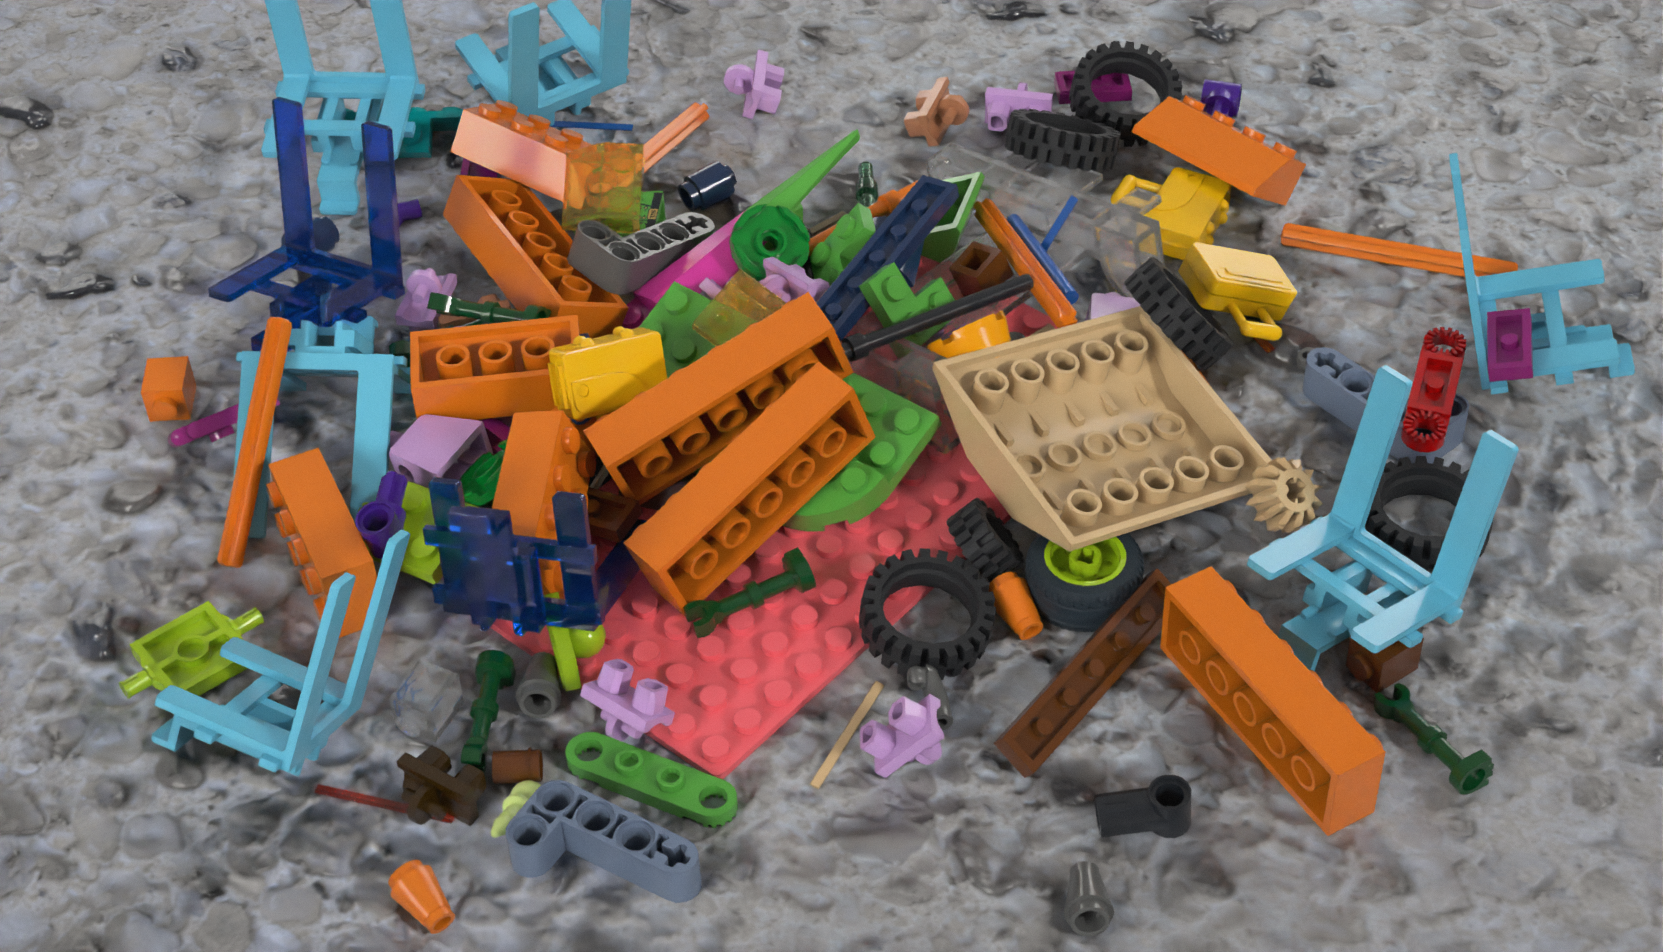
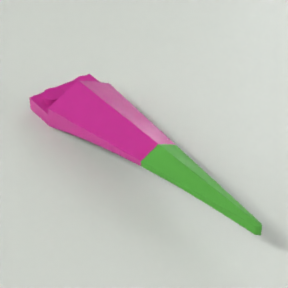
(713, 255)

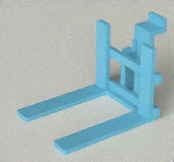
(538, 76)
(382, 96)
(1555, 347)
(335, 352)
(1411, 592)
(273, 731)

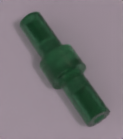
(866, 187)

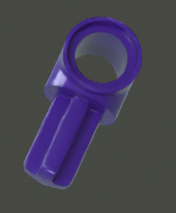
(1221, 97)
(385, 516)

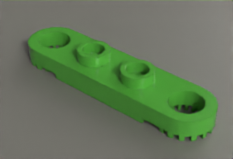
(651, 779)

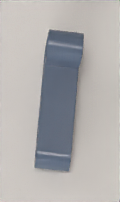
(1343, 391)
(574, 820)

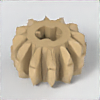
(1283, 495)

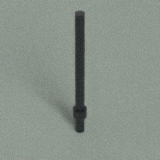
(860, 345)

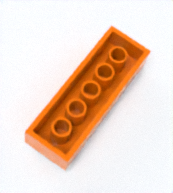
(528, 252)
(712, 400)
(751, 488)
(1272, 700)

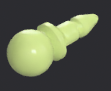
(512, 804)

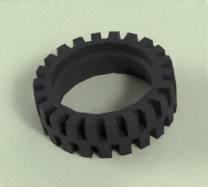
(1124, 61)
(1062, 140)
(1178, 313)
(1415, 479)
(934, 573)

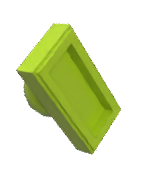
(573, 643)

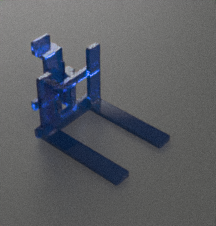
(358, 282)
(498, 573)

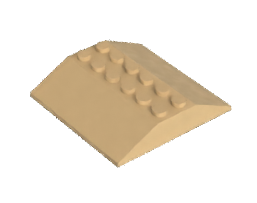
(1096, 429)

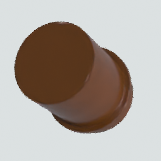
(517, 766)

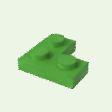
(843, 244)
(895, 301)

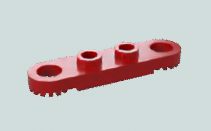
(1433, 390)

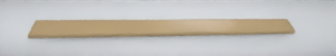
(846, 735)

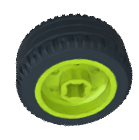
(1085, 584)

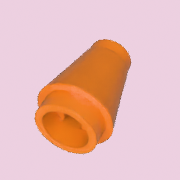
(1016, 604)
(420, 894)

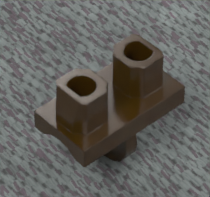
(435, 792)

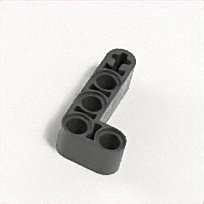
(632, 260)

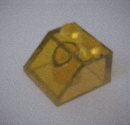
(604, 186)

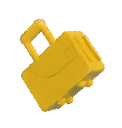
(1189, 209)
(1239, 285)
(605, 371)

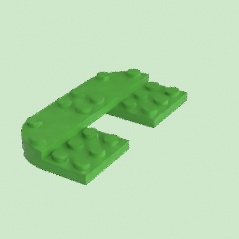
(871, 476)

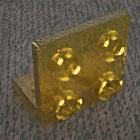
(735, 308)

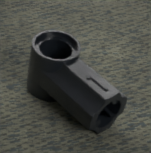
(1146, 809)

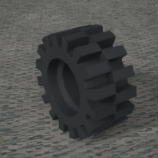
(985, 540)

